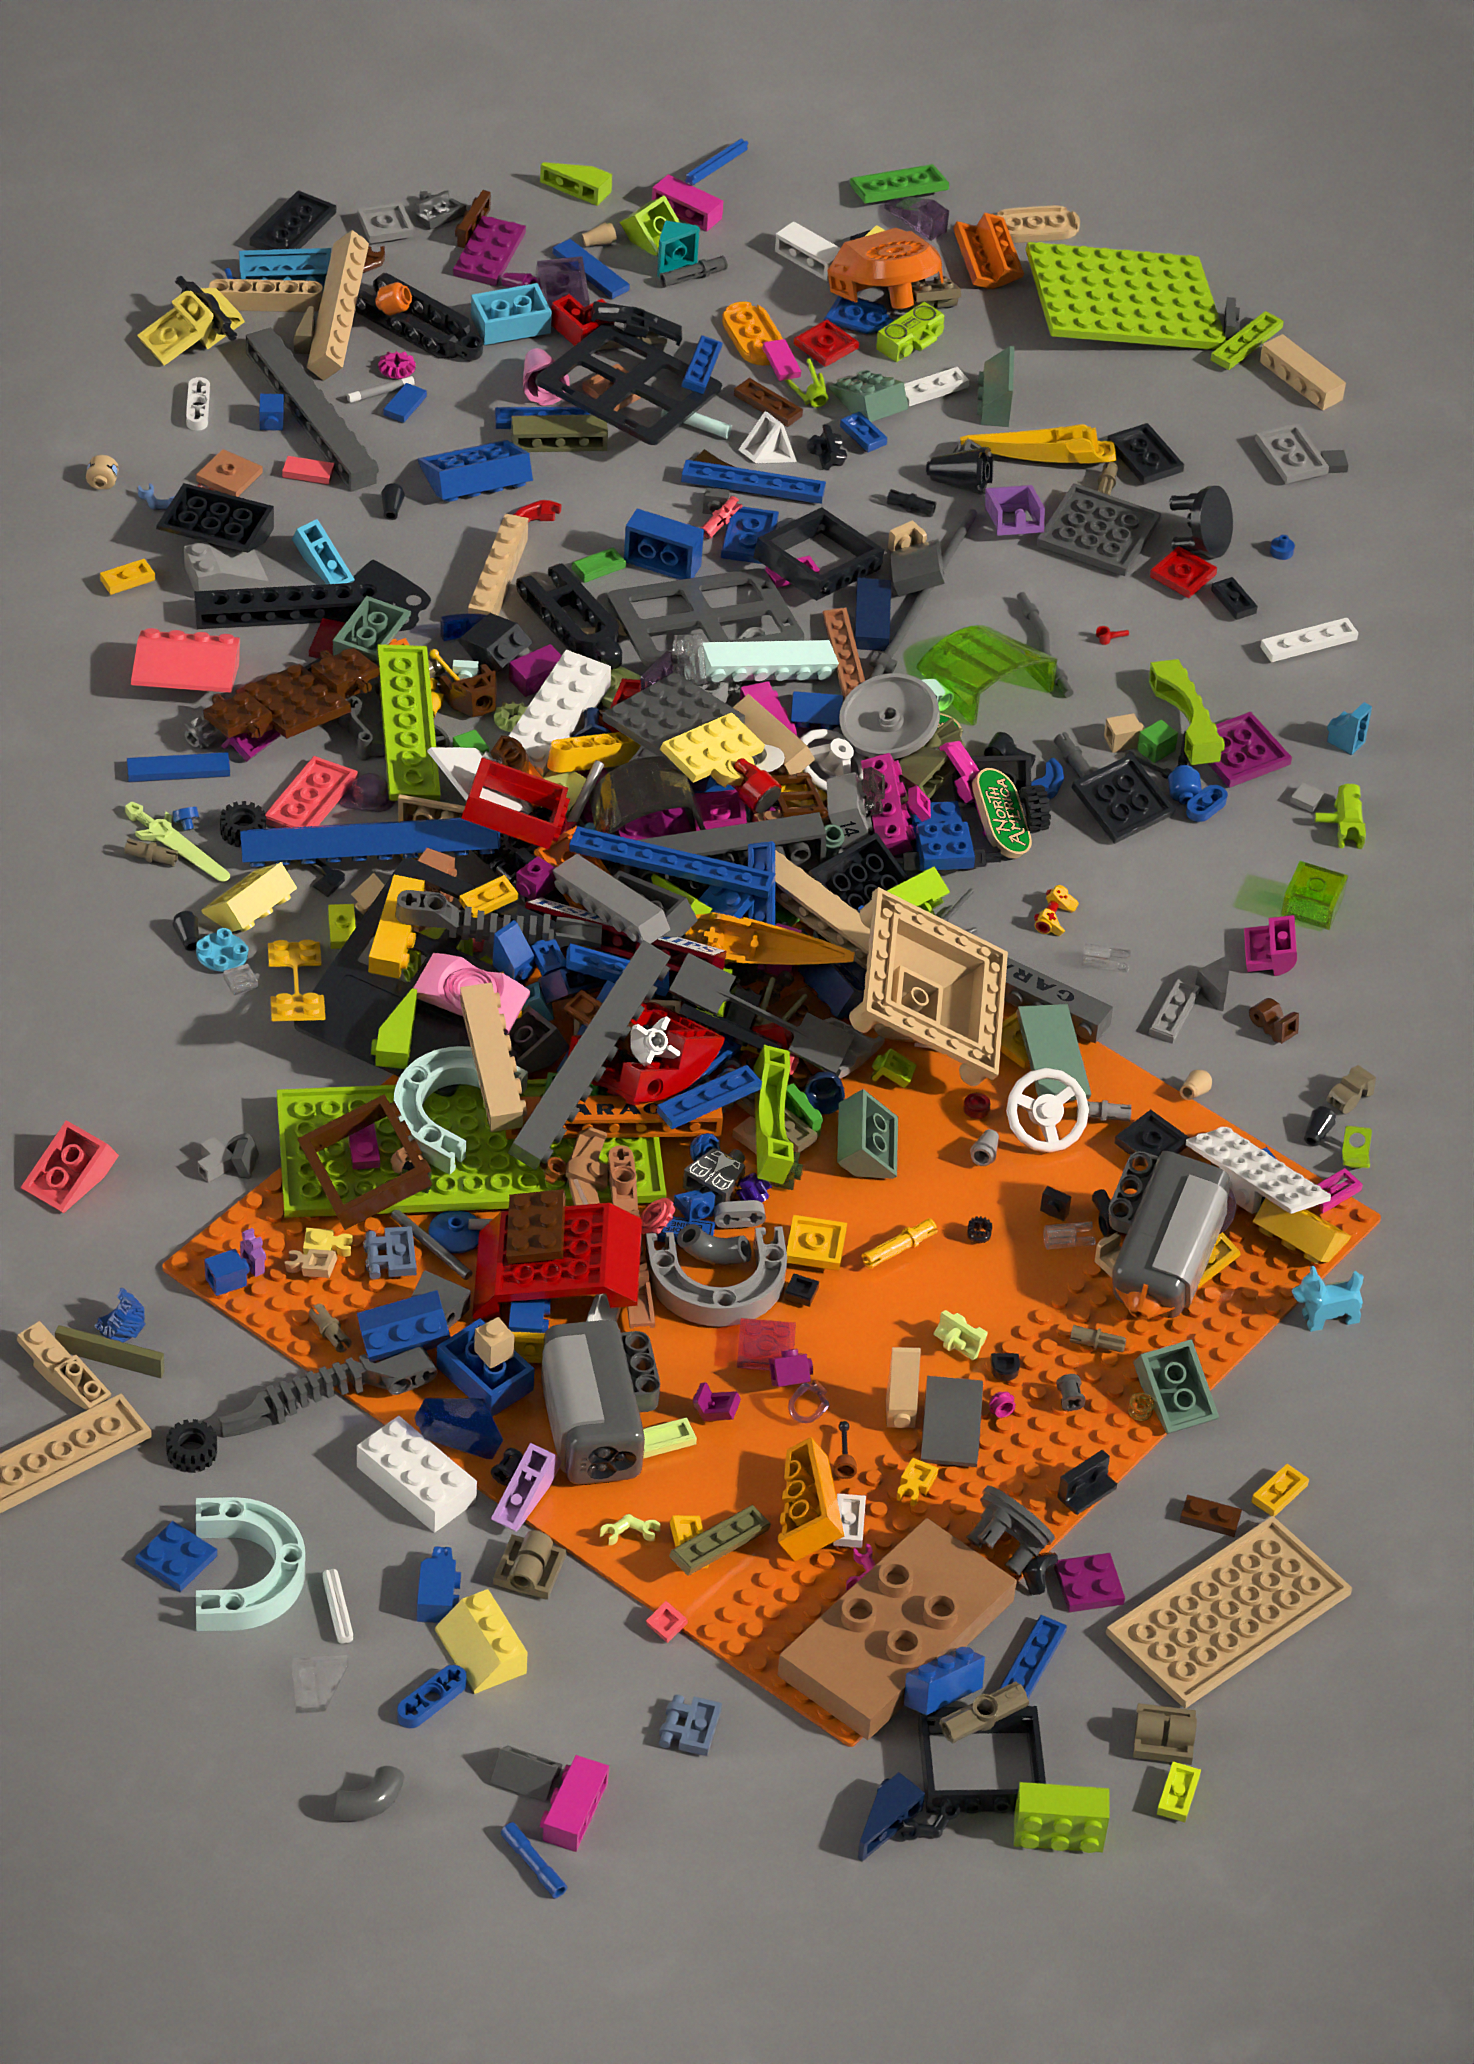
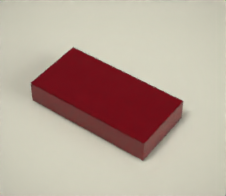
(324, 637)

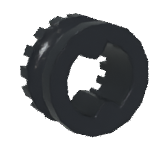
(979, 1223)

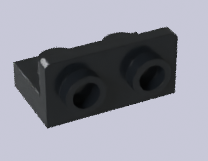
(1086, 1483)

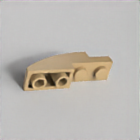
(62, 1370)

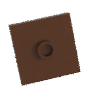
(811, 1005)

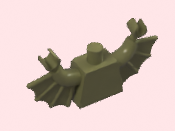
(928, 765)

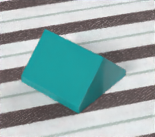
(677, 246)

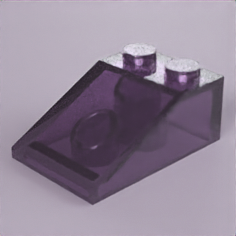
(562, 278)

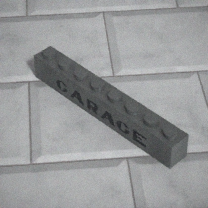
(1031, 988)

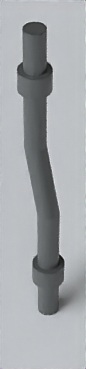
(1032, 614)

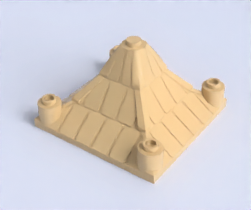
(932, 985)

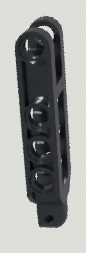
(456, 343)
(571, 592)

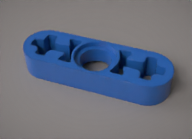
(428, 1708)

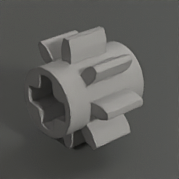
(199, 732)

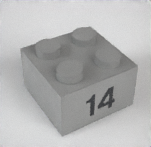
(847, 808)

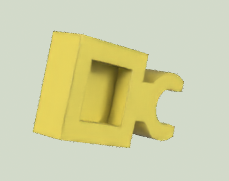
(325, 1240)

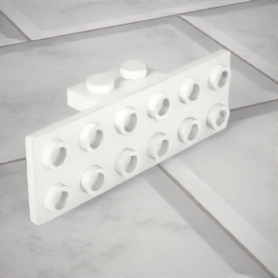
(1256, 1173)

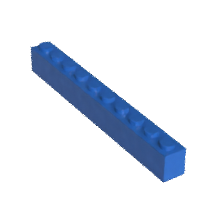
(366, 840)

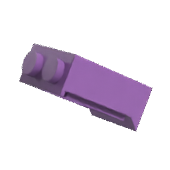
(1020, 500)

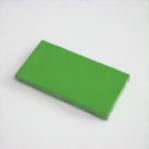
(899, 183)

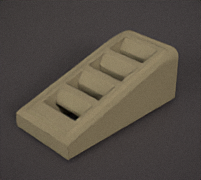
(305, 332)

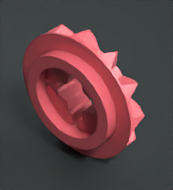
(657, 1216)

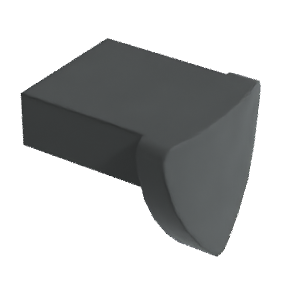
(244, 1154)

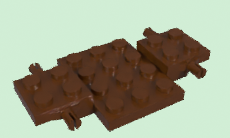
(294, 697)

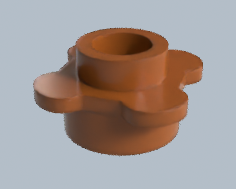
(554, 1170)

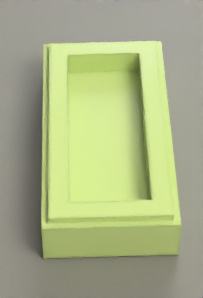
(668, 1437)

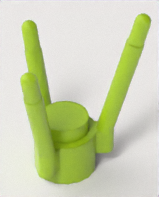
(816, 391)

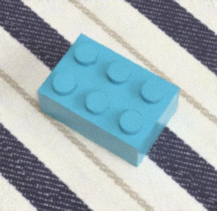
(511, 314)

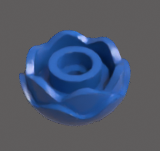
(702, 1145)

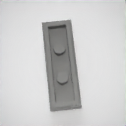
(1174, 1011)

